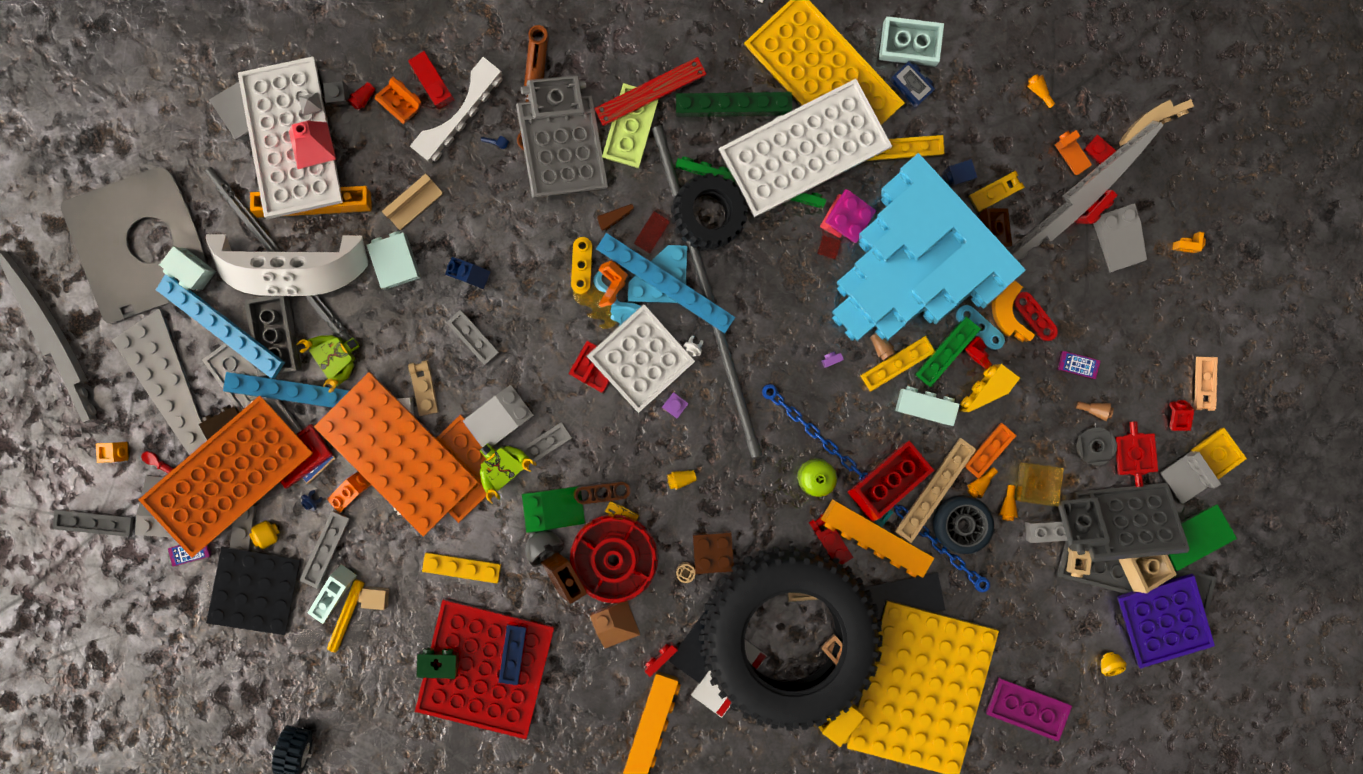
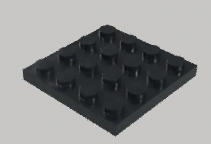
(253, 590)

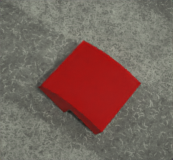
(587, 372)

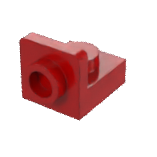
(977, 352)
(1181, 416)

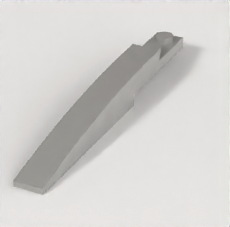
(1087, 191)
(49, 336)

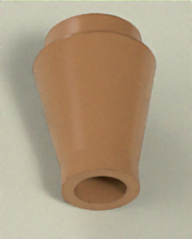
(883, 347)

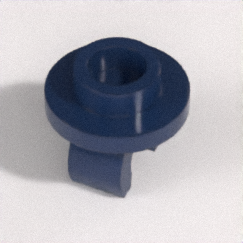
(308, 503)

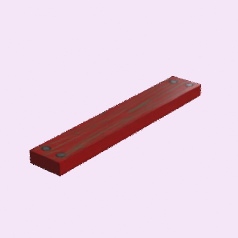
(650, 91)

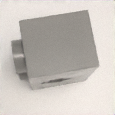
(1045, 531)

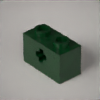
(428, 669)

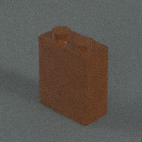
(563, 578)

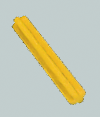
(345, 616)

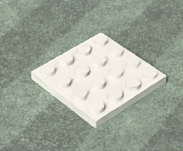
(640, 358)

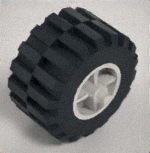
(292, 751)

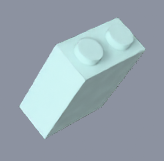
(393, 260)

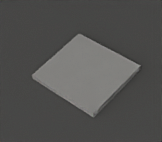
(231, 110)

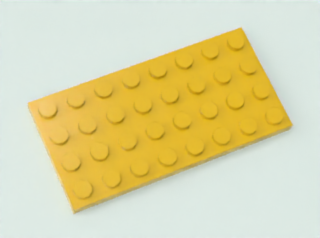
(814, 58)

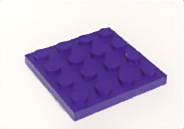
(1166, 621)

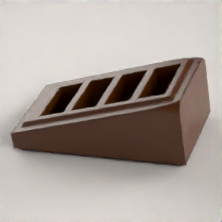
(610, 218)

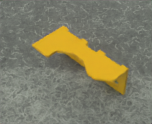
(614, 506)

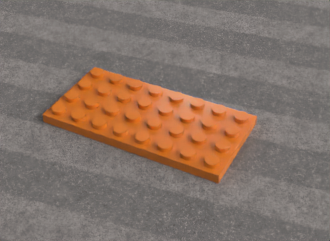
(396, 454)
(225, 476)

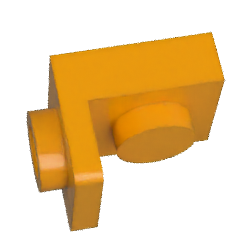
(1187, 245)
(112, 452)

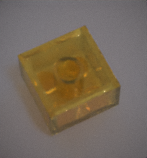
(1039, 484)

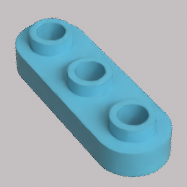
(989, 330)

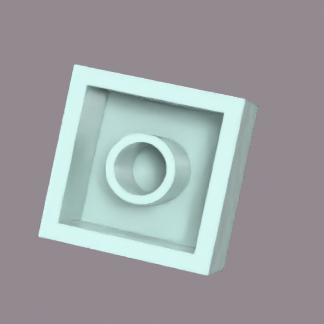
(187, 268)

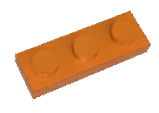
(990, 450)

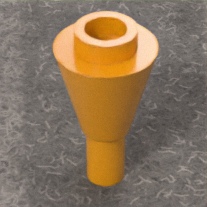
(1039, 87)
(979, 486)
(1009, 509)

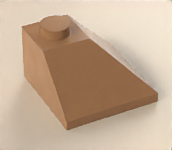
(614, 624)

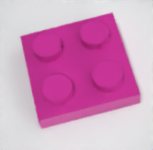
(850, 216)

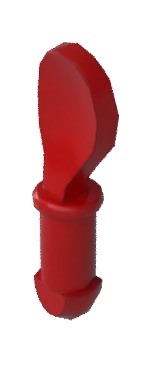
(152, 459)

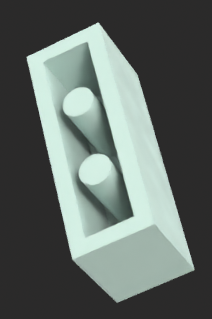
(927, 406)

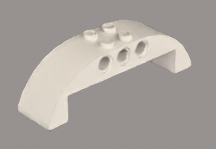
(288, 271)

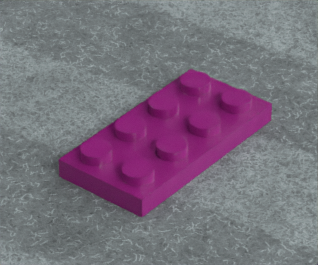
(1028, 709)

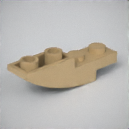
(1161, 114)

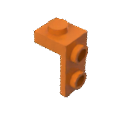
(1072, 152)
(617, 277)
(348, 491)

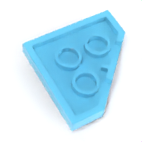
(673, 261)

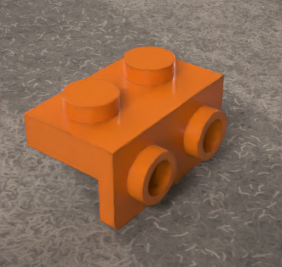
(399, 100)

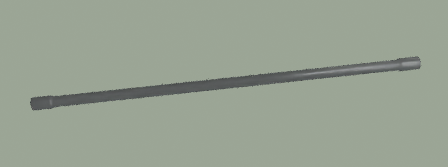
(752, 441)

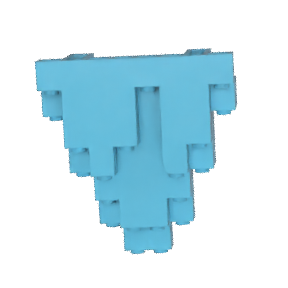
(921, 257)

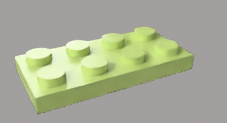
(630, 134)

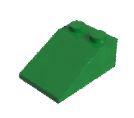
(552, 509)

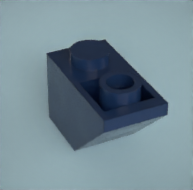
(467, 272)

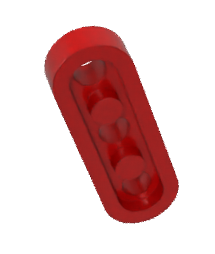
(1042, 321)

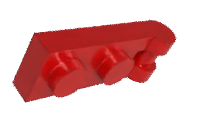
(831, 541)

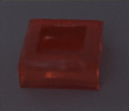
(828, 247)

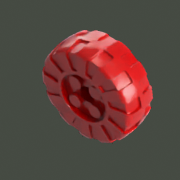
(614, 536)

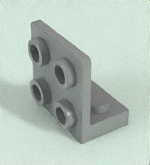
(1189, 476)

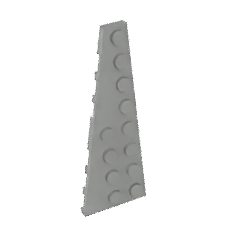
(156, 364)

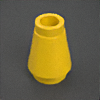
(679, 479)

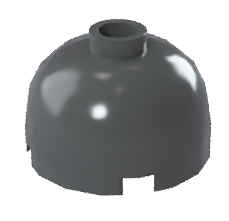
(541, 546)

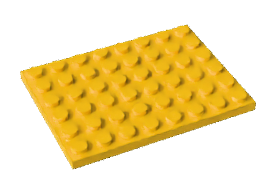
(924, 689)

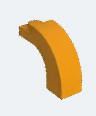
(1003, 314)

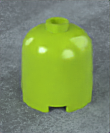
(811, 471)

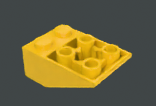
(995, 384)

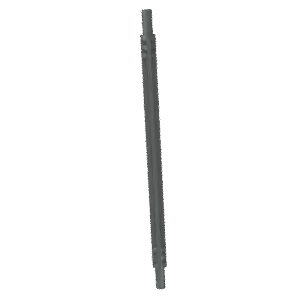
(270, 245)

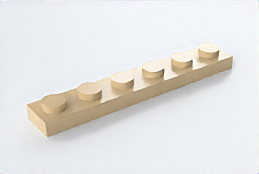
(935, 490)

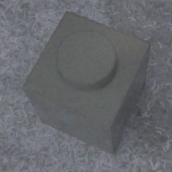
(336, 94)

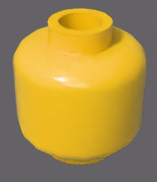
(264, 534)

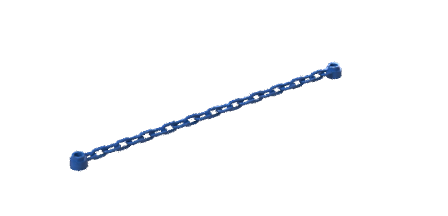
(976, 582)

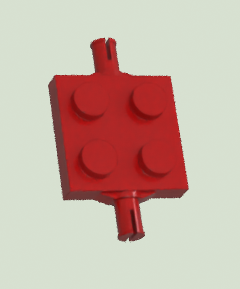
(1136, 454)

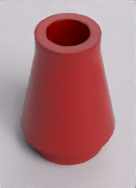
(361, 96)

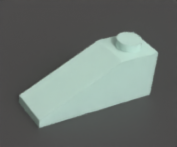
(331, 593)

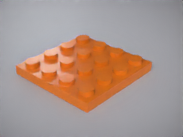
(465, 449)

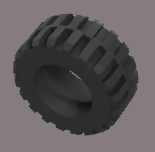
(726, 195)

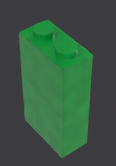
(1205, 534)

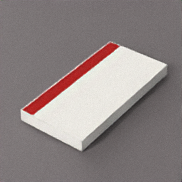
(709, 695)

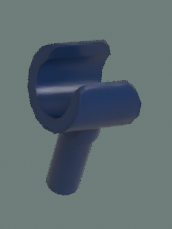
(502, 142)

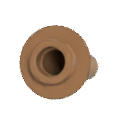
(1100, 410)

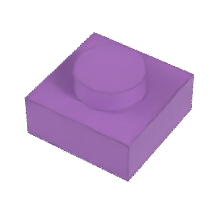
(832, 358)
(675, 405)

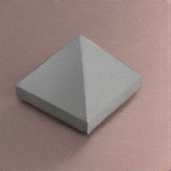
(310, 103)

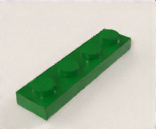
(947, 351)

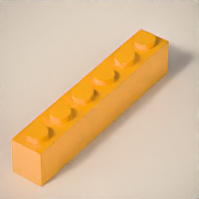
(354, 200)
(877, 538)
(652, 724)

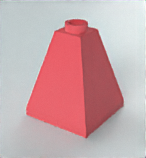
(311, 143)

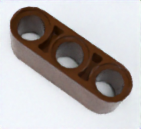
(611, 494)

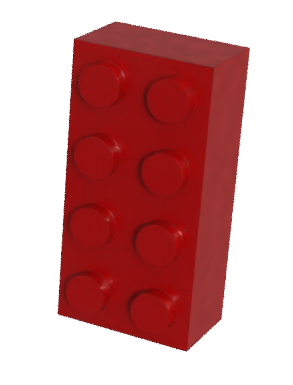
(890, 481)

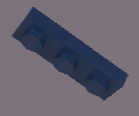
(512, 654)

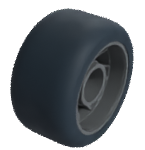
(978, 526)

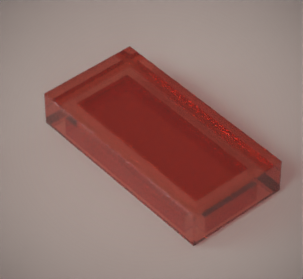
(651, 232)

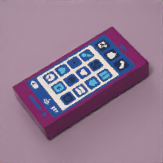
(1078, 365)
(180, 556)

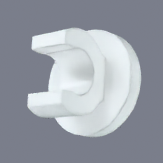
(692, 348)

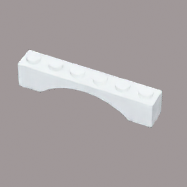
(432, 141)

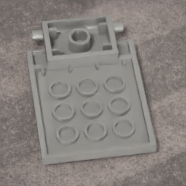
(560, 137)

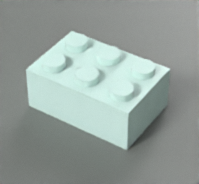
(911, 41)

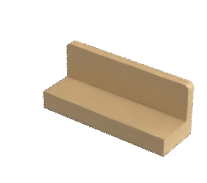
(412, 202)

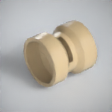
(685, 572)

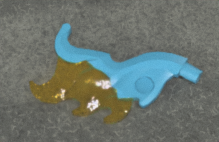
(610, 314)

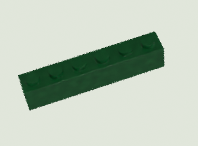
(733, 104)

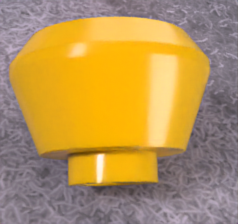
(1112, 664)

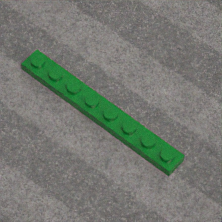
(701, 169)

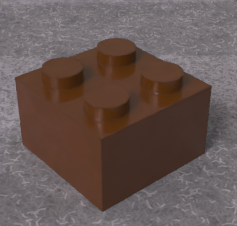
(713, 552)

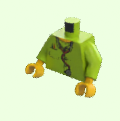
(332, 356)
(501, 468)

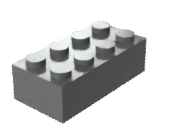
(273, 327)

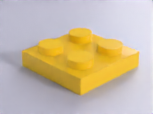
(1220, 452)

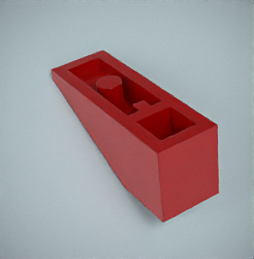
(431, 80)

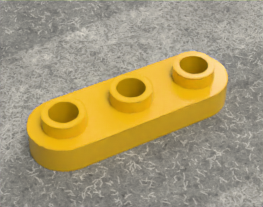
(581, 274)

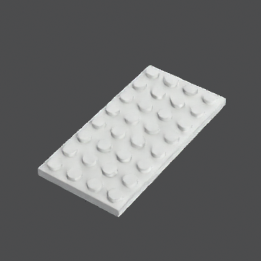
(270, 109)
(805, 147)

